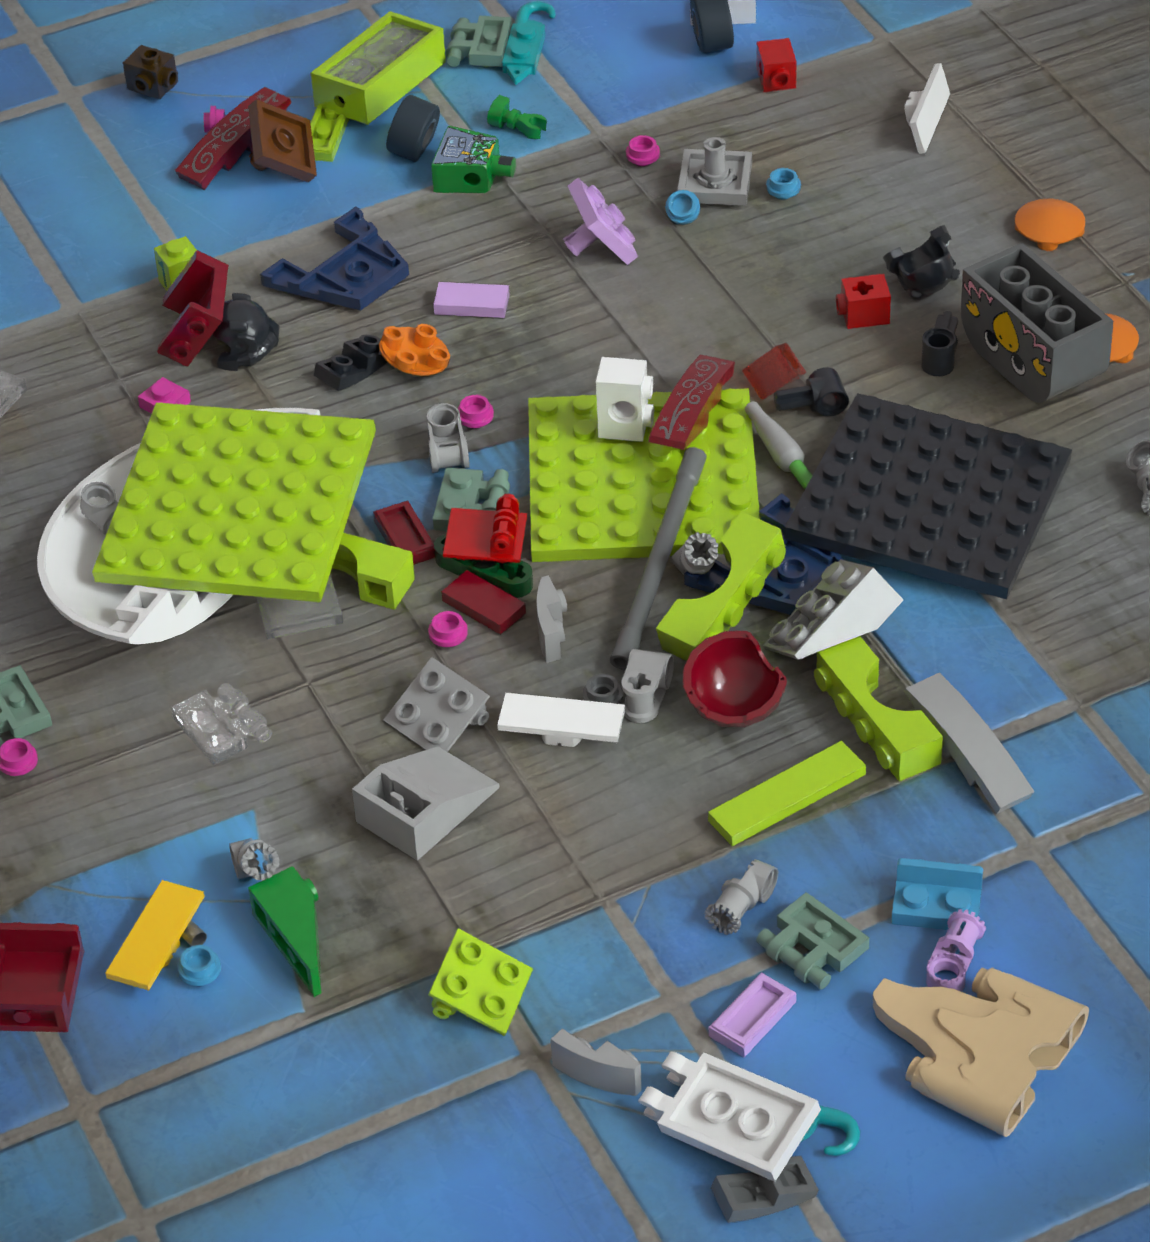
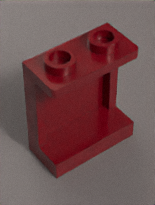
(200, 299)
(38, 975)

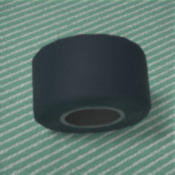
(712, 24)
(412, 127)

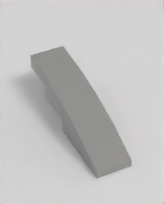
(970, 743)

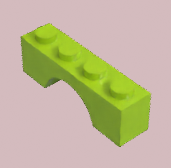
(752, 552)
(380, 569)
(902, 739)

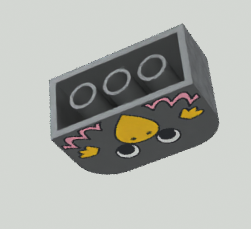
(1033, 324)

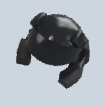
(926, 267)
(246, 331)

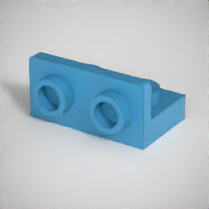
(934, 890)

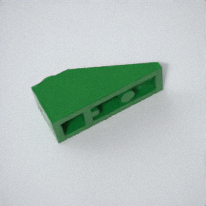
(288, 915)

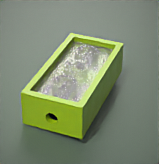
(378, 67)

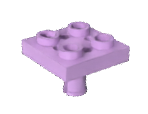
(599, 222)

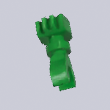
(528, 124)

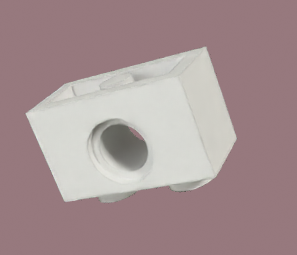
(623, 399)

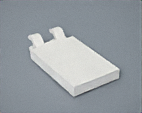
(731, 1113)

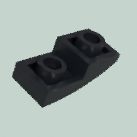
(358, 361)

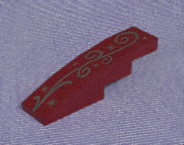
(225, 141)
(691, 401)

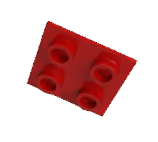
(487, 533)

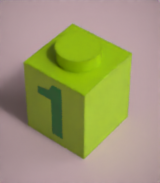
(172, 259)

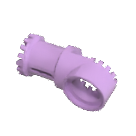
(945, 956)

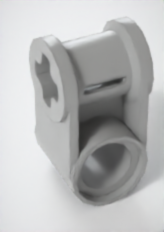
(446, 438)
(645, 683)

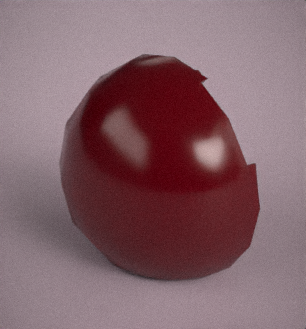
(732, 680)

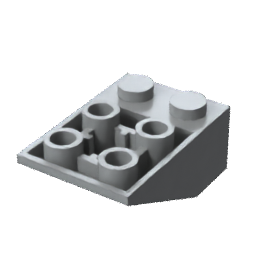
(840, 608)
(419, 799)

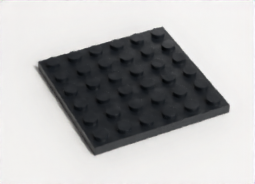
(929, 495)

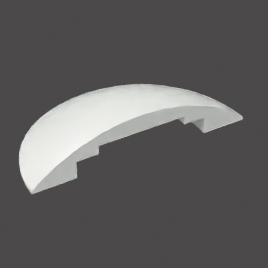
(108, 609)

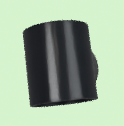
(940, 346)
(822, 392)

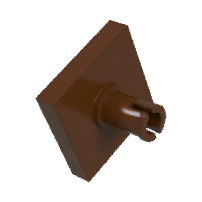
(281, 141)

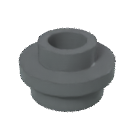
(603, 689)

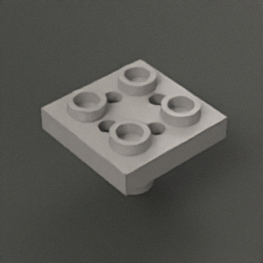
(716, 174)

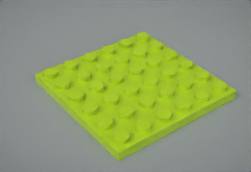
(611, 494)
(236, 502)

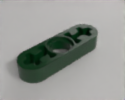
(510, 576)

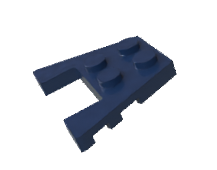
(350, 276)
(784, 585)

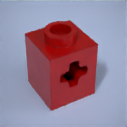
(776, 64)
(864, 301)

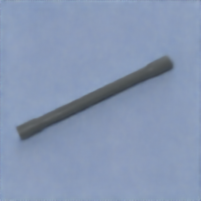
(686, 479)

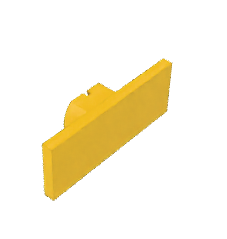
(155, 935)

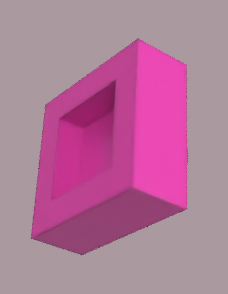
(163, 392)

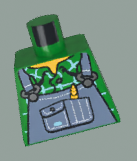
(468, 162)

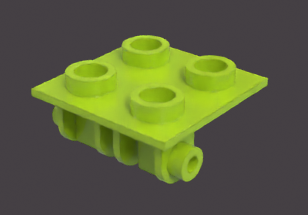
(479, 983)

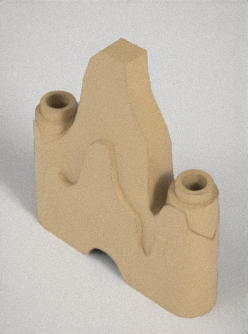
(982, 1047)

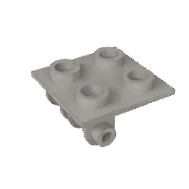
(438, 707)

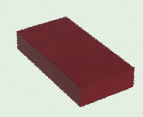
(404, 530)
(483, 602)

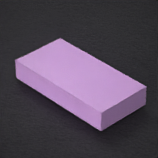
(471, 299)
(752, 1014)

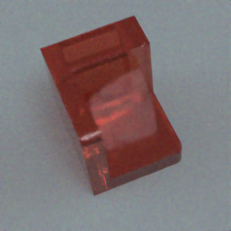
(774, 370)

